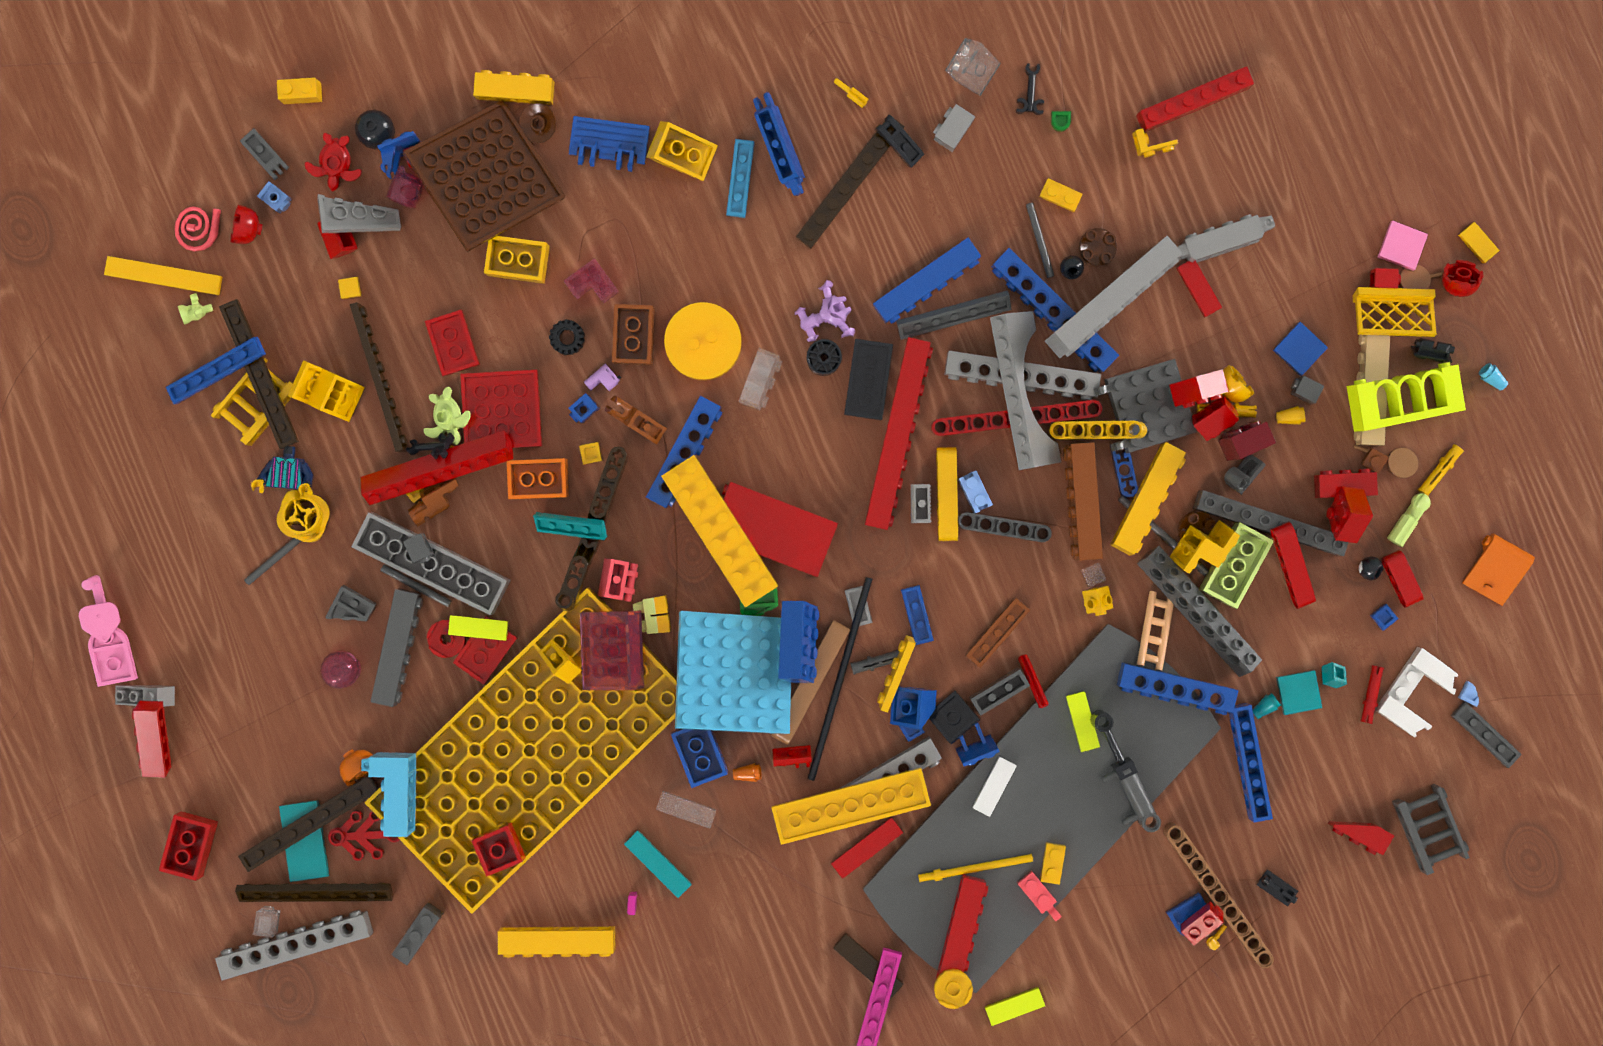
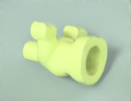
(194, 311)

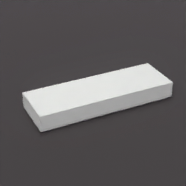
(994, 786)

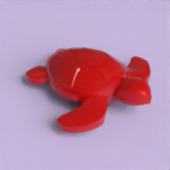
(334, 162)

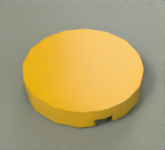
(953, 988)

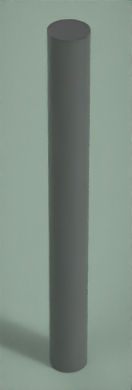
(1040, 240)
(272, 560)
(415, 585)

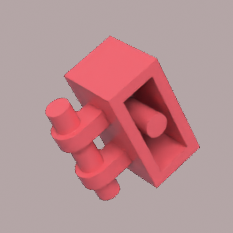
(614, 580)

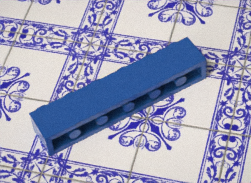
(927, 280)

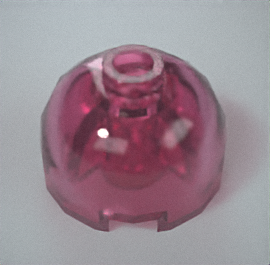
(347, 669)

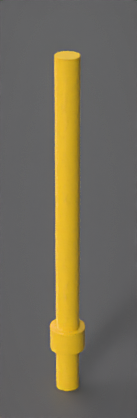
(939, 874)

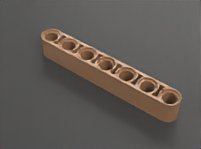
(806, 692)

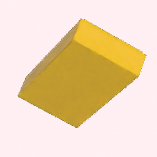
(1478, 242)

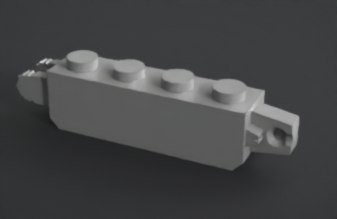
(1225, 239)

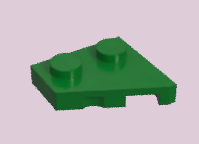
(762, 605)

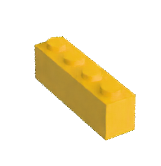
(514, 88)

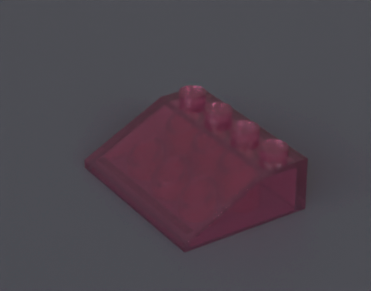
(612, 650)

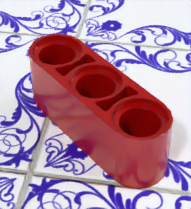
(1402, 578)

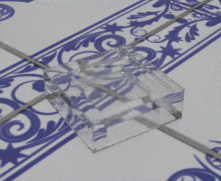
(1093, 575)

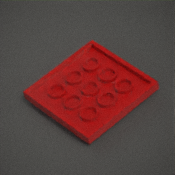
(503, 403)

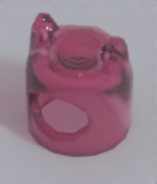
(405, 188)

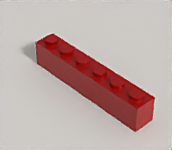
(1195, 99)
(963, 924)

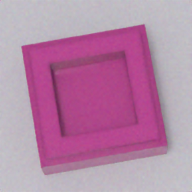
(632, 903)

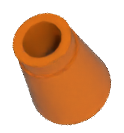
(748, 773)

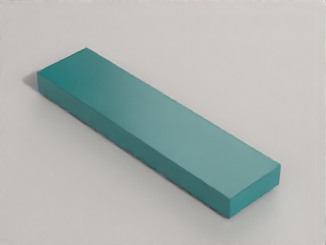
(570, 526)
(657, 863)

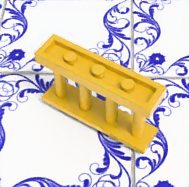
(252, 433)

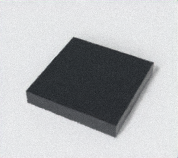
(953, 717)

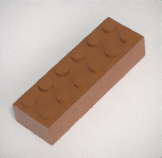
(1084, 501)

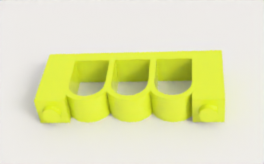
(1447, 393)

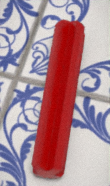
(1033, 681)

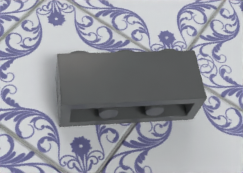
(999, 691)
(417, 933)

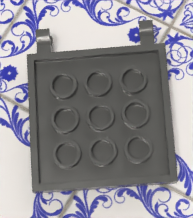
(1147, 398)

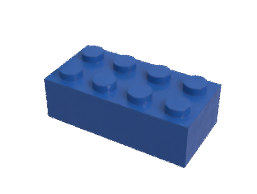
(798, 642)

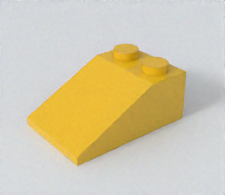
(681, 150)

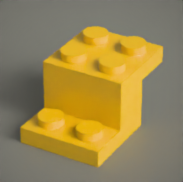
(326, 391)
(1209, 547)

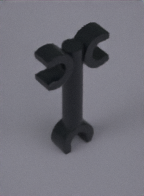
(1030, 105)
(437, 448)

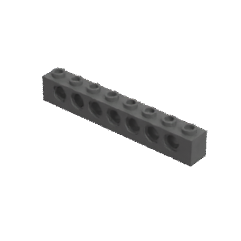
(1265, 520)
(1199, 611)

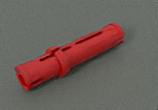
(1372, 694)

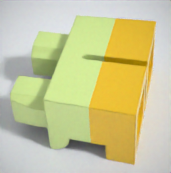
(654, 606)

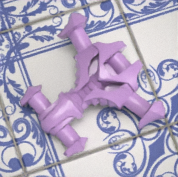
(831, 311)

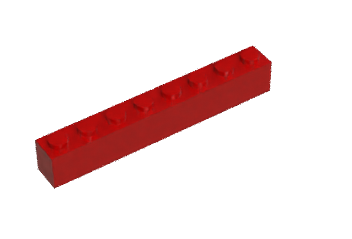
(431, 471)

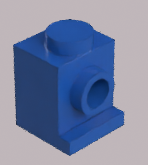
(585, 401)

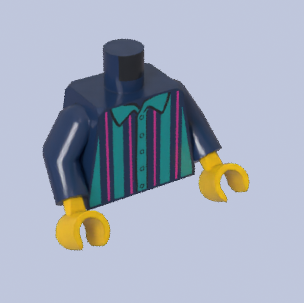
(285, 473)

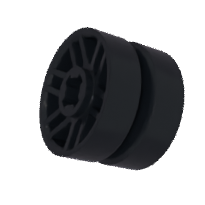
(831, 350)

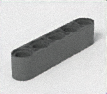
(1013, 527)

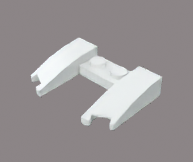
(1418, 665)

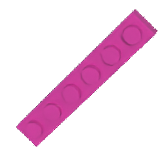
(879, 997)

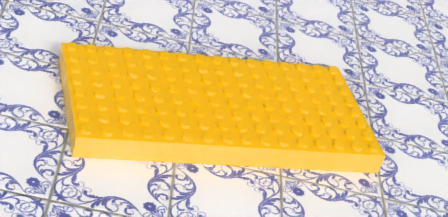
(527, 756)

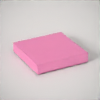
(1402, 245)

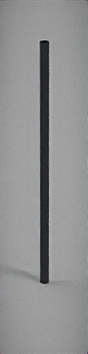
(840, 678)

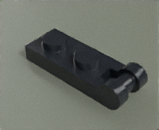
(900, 141)

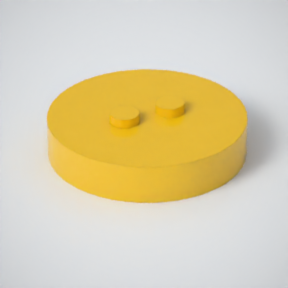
(703, 341)

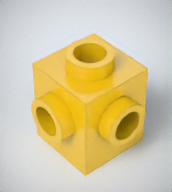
(1097, 600)

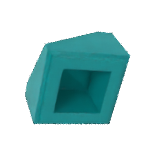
(1334, 675)

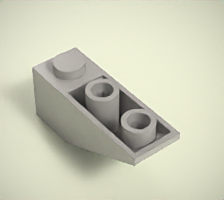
(132, 694)

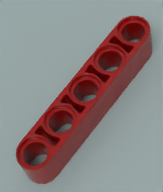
(1293, 565)

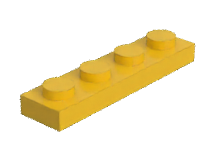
(898, 667)

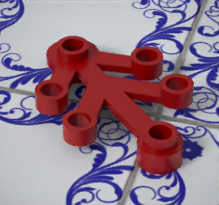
(360, 836)

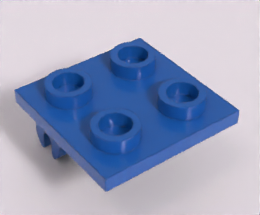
(392, 151)
(979, 750)

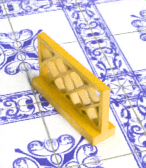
(1390, 297)

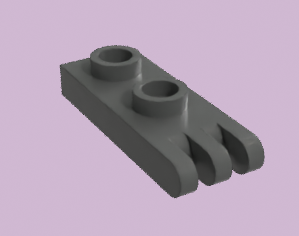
(263, 153)

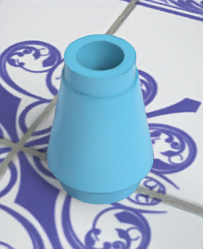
(1492, 375)

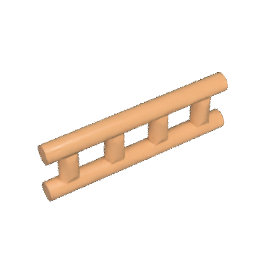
(1147, 638)

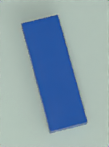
(917, 615)

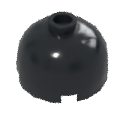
(373, 128)

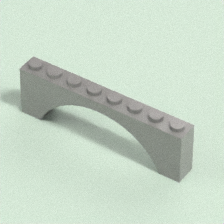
(1011, 339)

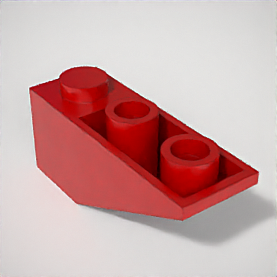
(1369, 834)

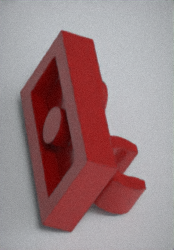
(792, 755)

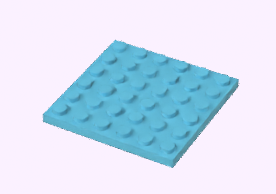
(730, 674)

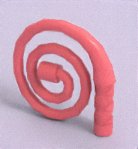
(192, 227)

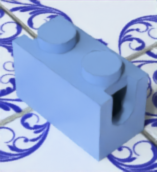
(975, 491)

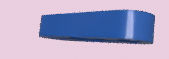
(1121, 485)

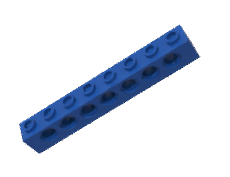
(1065, 312)

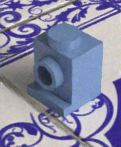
(267, 194)

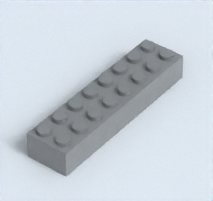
(1114, 298)
(444, 571)

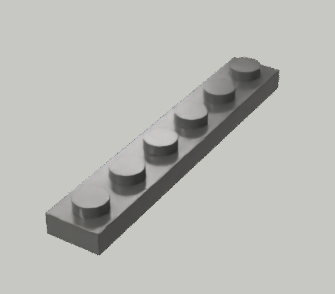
(954, 315)

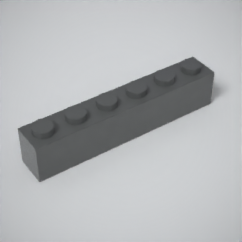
(396, 647)

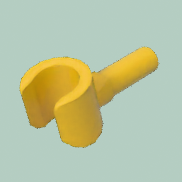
(1212, 941)

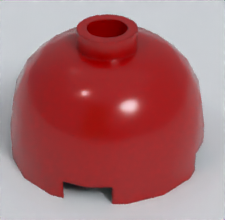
(245, 225)
(1461, 278)

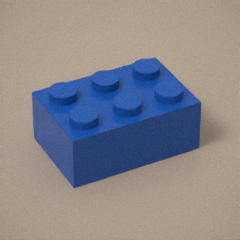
(699, 755)

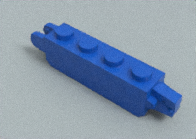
(779, 144)

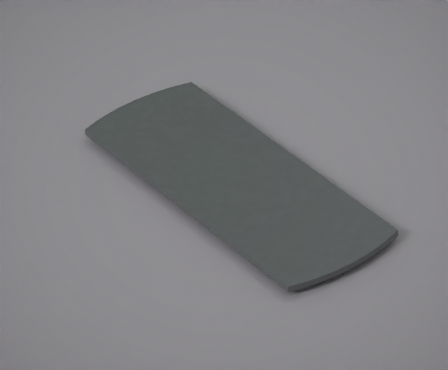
(1049, 798)

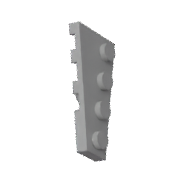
(346, 216)

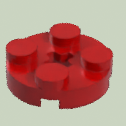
(436, 643)

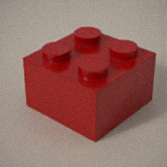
(1199, 389)
(1349, 514)
(498, 849)

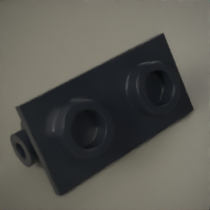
(1424, 349)
(1278, 888)

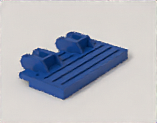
(609, 139)

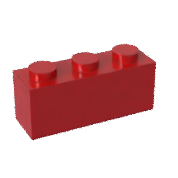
(1329, 484)

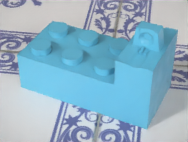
(398, 790)

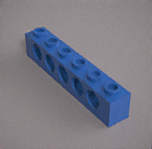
(702, 406)
(1226, 695)
(1250, 763)

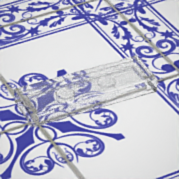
(686, 809)

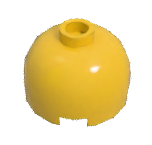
(1236, 385)

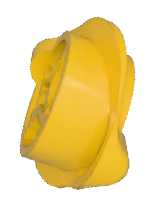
(293, 500)

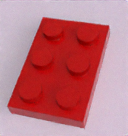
(452, 343)
(482, 655)

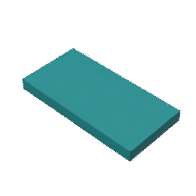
(308, 856)

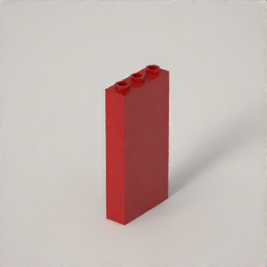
(781, 529)

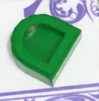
(1060, 120)

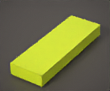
(478, 627)
(1081, 717)
(1014, 1006)

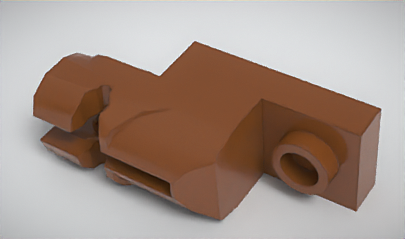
(637, 420)
(433, 501)

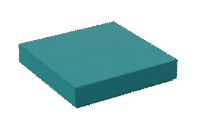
(1299, 692)

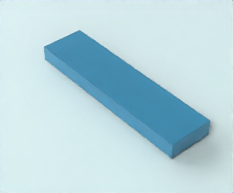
(740, 178)

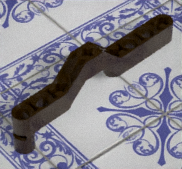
(585, 551)

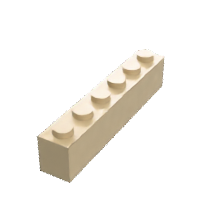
(1374, 366)

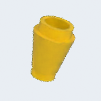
(1293, 415)

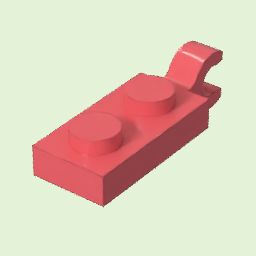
(1039, 894)

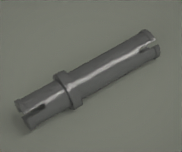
(873, 662)

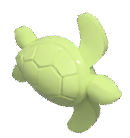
(447, 416)

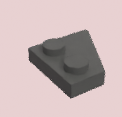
(351, 605)

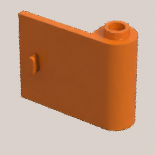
(1500, 567)

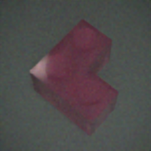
(591, 277)

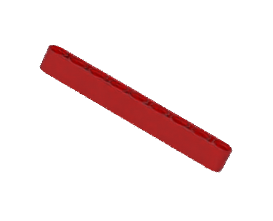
(1044, 412)

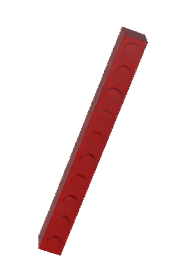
(897, 433)

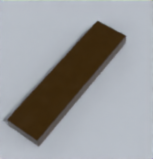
(861, 960)

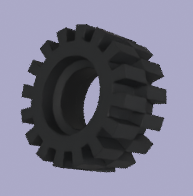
(555, 334)

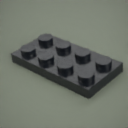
(868, 379)

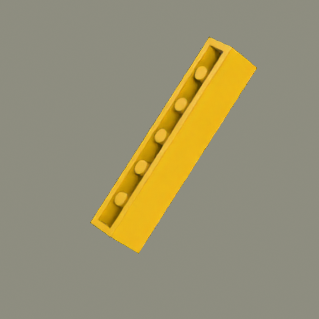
(1148, 498)
(556, 940)

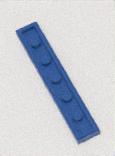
(215, 370)

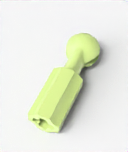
(1409, 520)

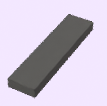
(1486, 735)

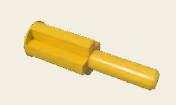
(853, 94)

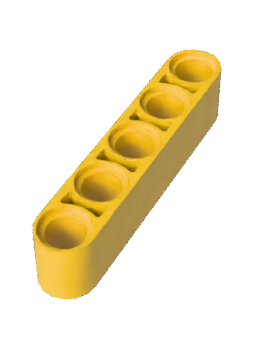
(1106, 430)
(947, 493)

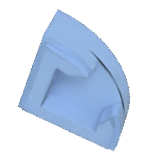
(1469, 694)

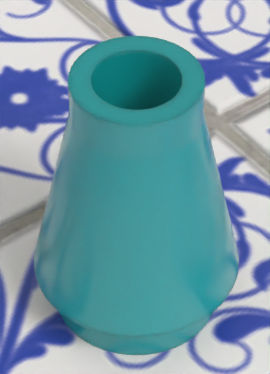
(1266, 706)

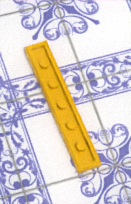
(163, 275)

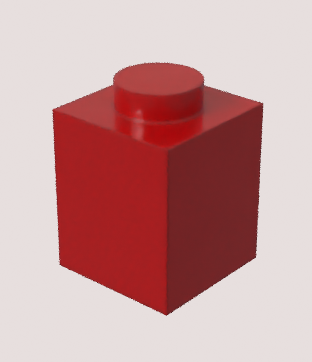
(1384, 278)

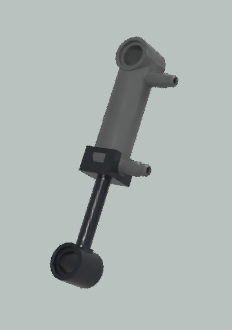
(1127, 774)

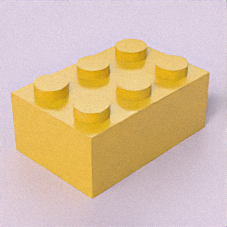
(517, 259)

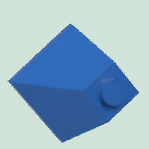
(912, 706)

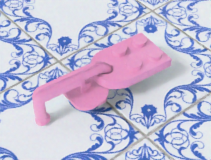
(112, 658)

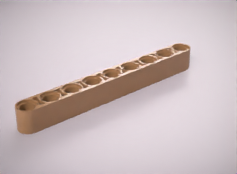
(1225, 901)

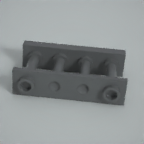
(1419, 844)

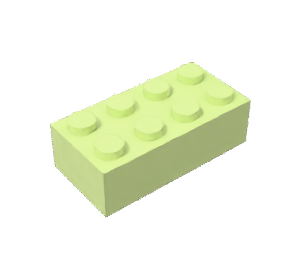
(1237, 572)

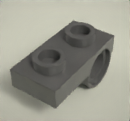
(1244, 474)

